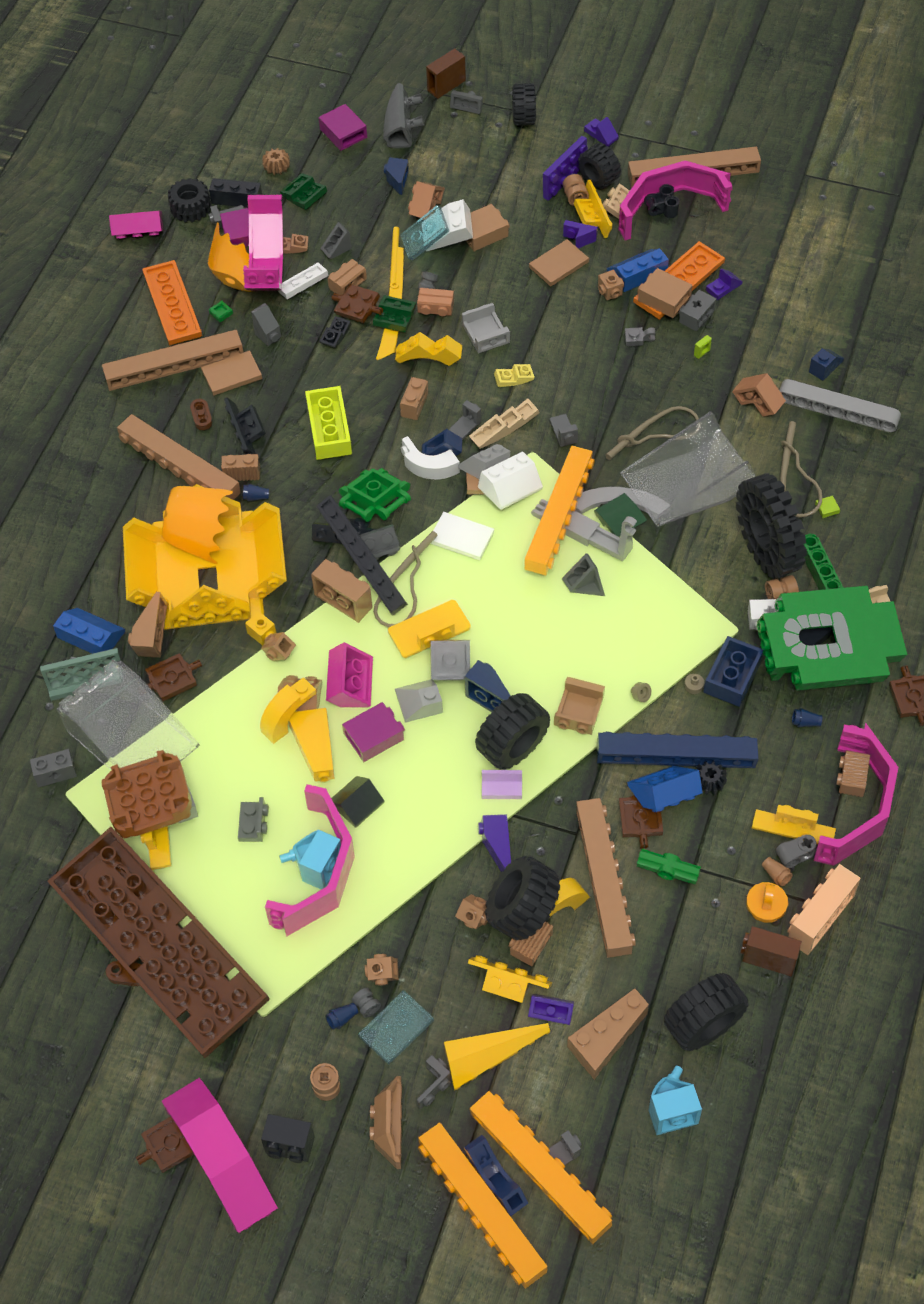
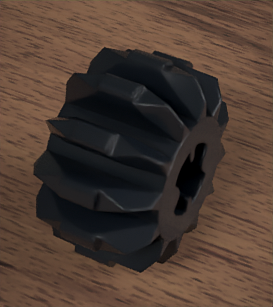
(717, 777)

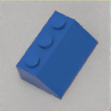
(637, 268)
(87, 631)
(666, 787)

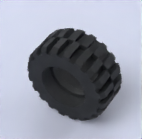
(512, 731)
(522, 898)
(706, 1011)

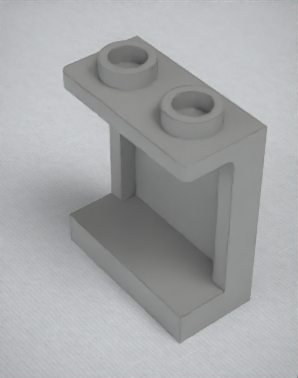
(485, 328)

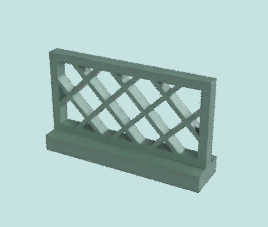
(62, 686)

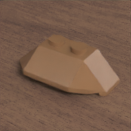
(388, 1122)

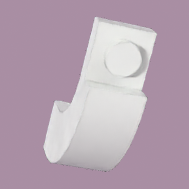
(428, 466)

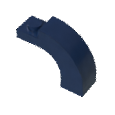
(494, 1176)

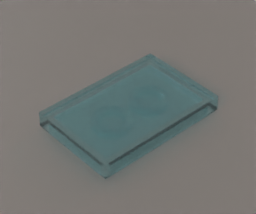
(424, 232)
(396, 1027)

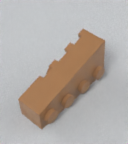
(606, 1033)

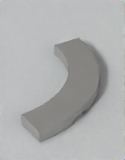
(595, 497)

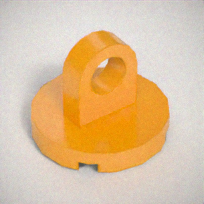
(767, 902)

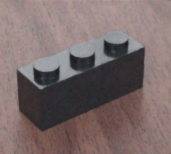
(232, 192)

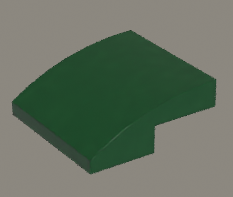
(303, 191)
(396, 313)
(615, 512)

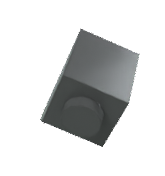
(265, 325)

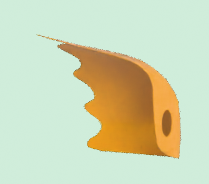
(228, 260)
(193, 519)

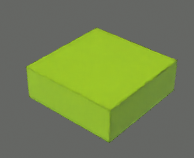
(702, 346)
(828, 507)

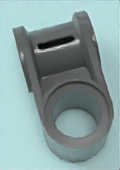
(796, 850)

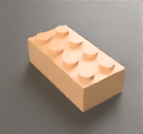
(823, 908)

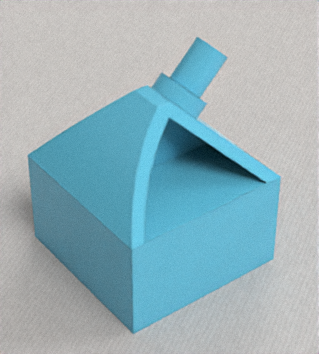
(315, 857)
(674, 1104)

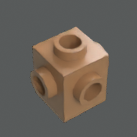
(610, 285)
(278, 646)
(472, 912)
(381, 969)

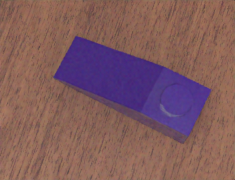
(496, 838)

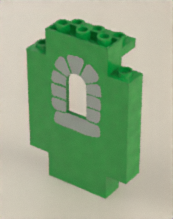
(864, 635)

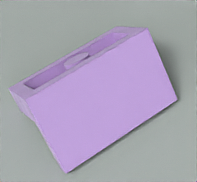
(501, 784)

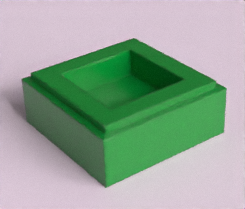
(220, 311)

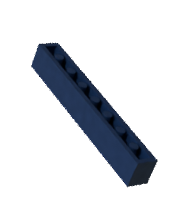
(676, 750)

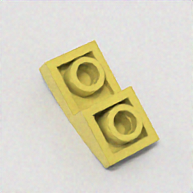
(517, 375)

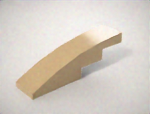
(503, 425)

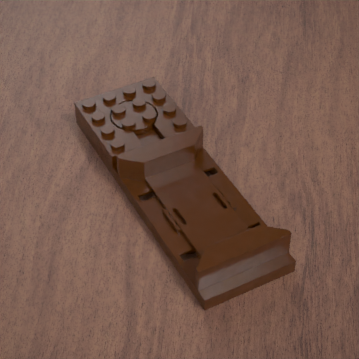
(139, 919)

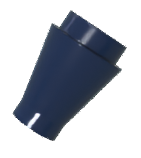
(254, 492)
(805, 718)
(340, 1016)

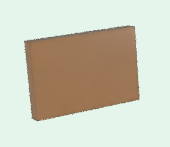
(558, 262)
(231, 373)

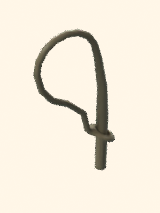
(628, 440)
(788, 450)
(405, 564)

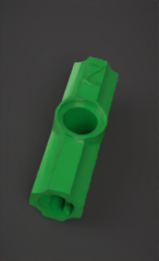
(668, 866)

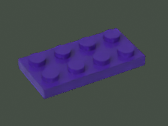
(564, 166)

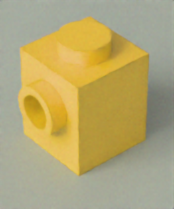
(260, 627)

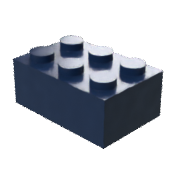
(733, 671)

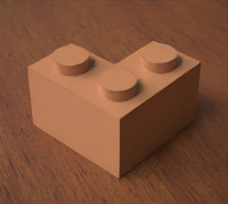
(424, 198)
(761, 392)

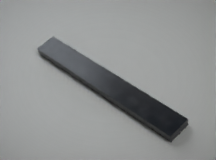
(362, 555)

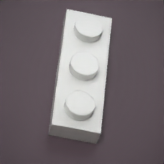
(303, 280)

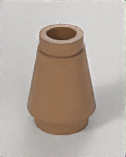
(779, 873)

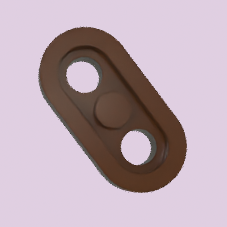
(201, 414)
(122, 976)

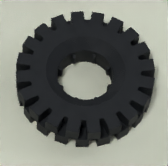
(771, 525)

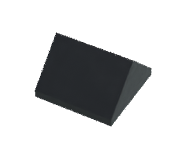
(357, 800)

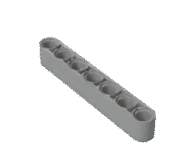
(840, 405)

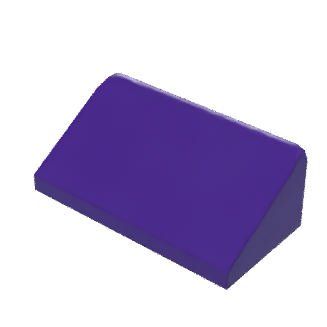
(551, 1009)

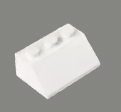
(510, 480)

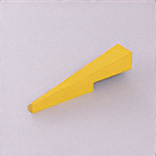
(479, 1053)

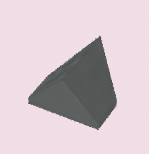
(337, 242)
(584, 578)

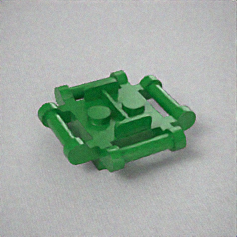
(373, 492)

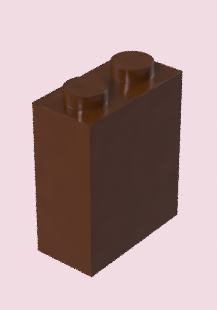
(446, 73)
(770, 950)

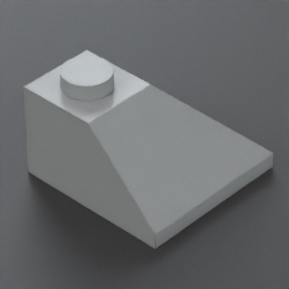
(419, 700)

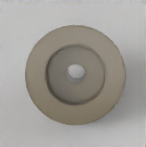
(694, 683)
(641, 691)

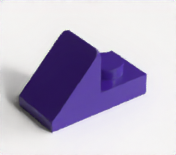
(602, 131)
(581, 232)
(724, 284)

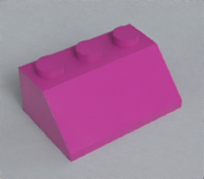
(136, 224)
(349, 677)

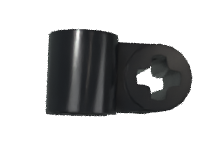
(663, 202)

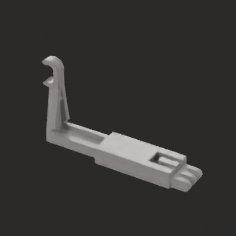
(589, 532)

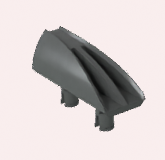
(397, 118)

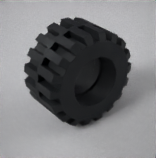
(524, 104)
(599, 165)
(189, 200)

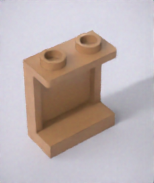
(579, 706)

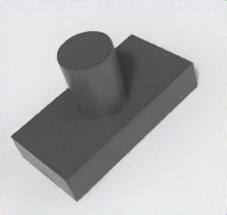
(466, 101)

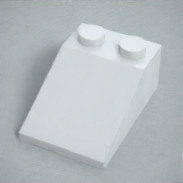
(459, 223)

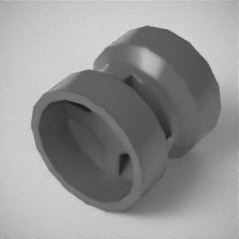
(428, 280)
(366, 1003)

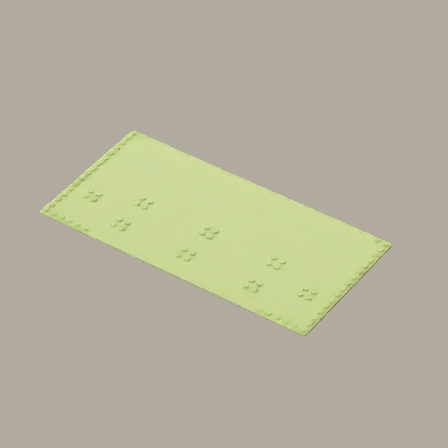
(431, 782)

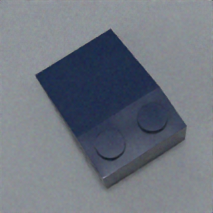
(485, 686)

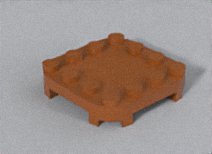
(147, 795)

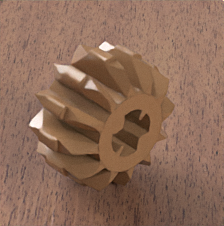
(276, 161)

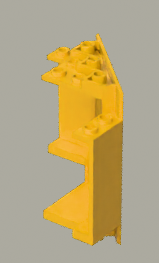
(247, 567)

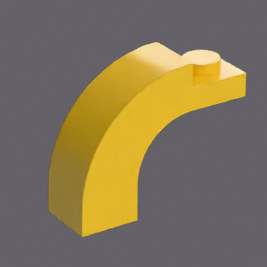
(279, 710)
(570, 894)

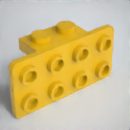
(434, 624)

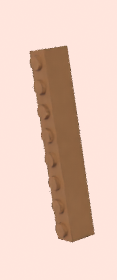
(731, 161)
(171, 360)
(174, 456)
(604, 878)

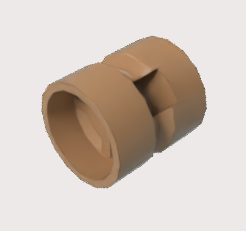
(575, 188)
(785, 585)
(325, 1081)

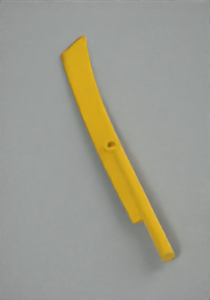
(390, 336)

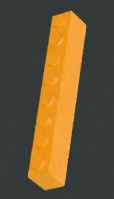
(559, 510)
(541, 1167)
(482, 1205)

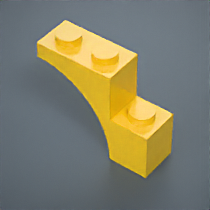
(420, 346)

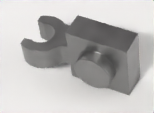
(636, 336)

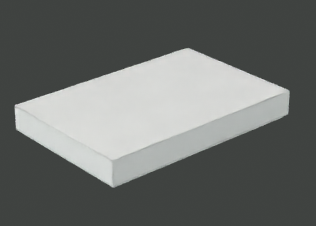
(462, 536)

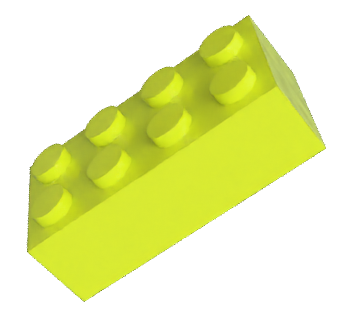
(328, 422)

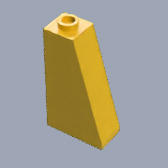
(313, 739)

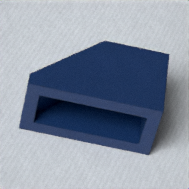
(397, 173)
(824, 363)
(443, 442)

